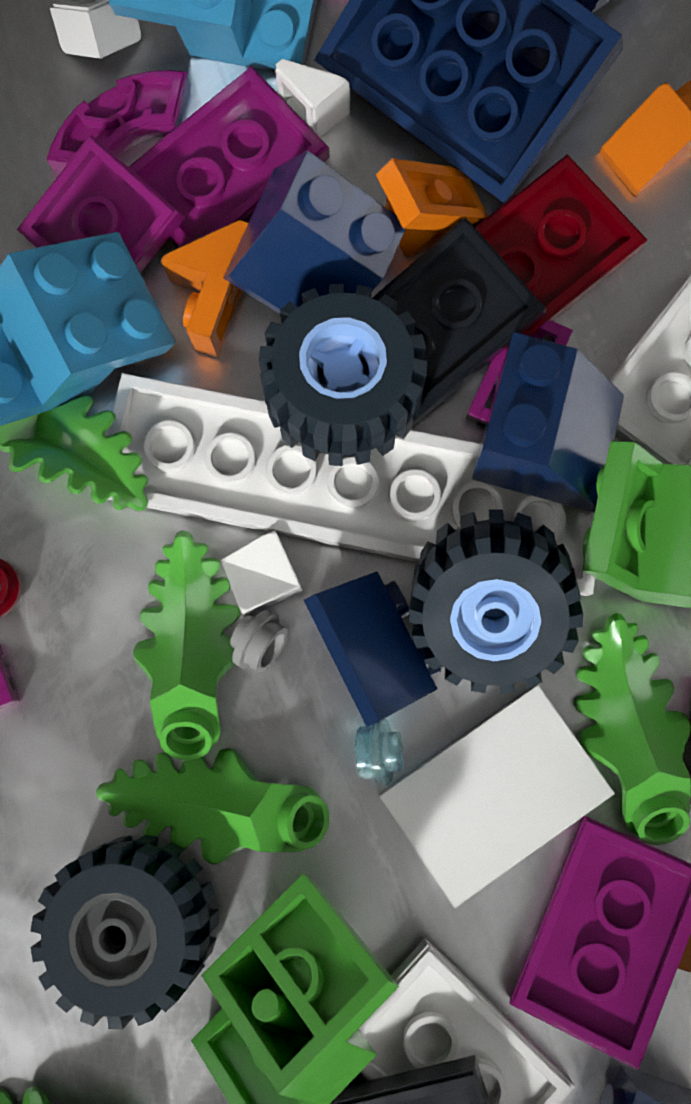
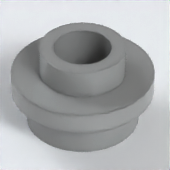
(258, 641)

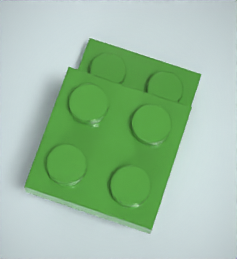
(641, 527)
(292, 1004)

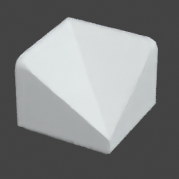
(92, 28)
(313, 94)
(261, 574)

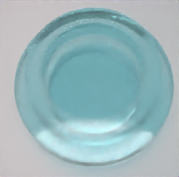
(378, 752)

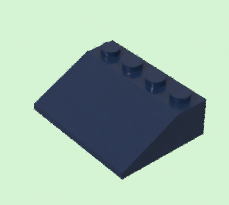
(475, 76)

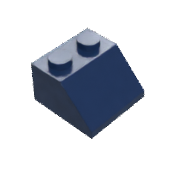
(312, 234)
(548, 424)
(372, 645)

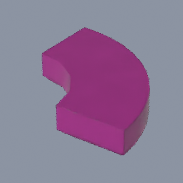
(125, 115)

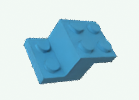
(233, 30)
(70, 321)

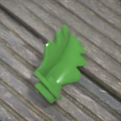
(77, 445)
(187, 649)
(636, 732)
(216, 805)

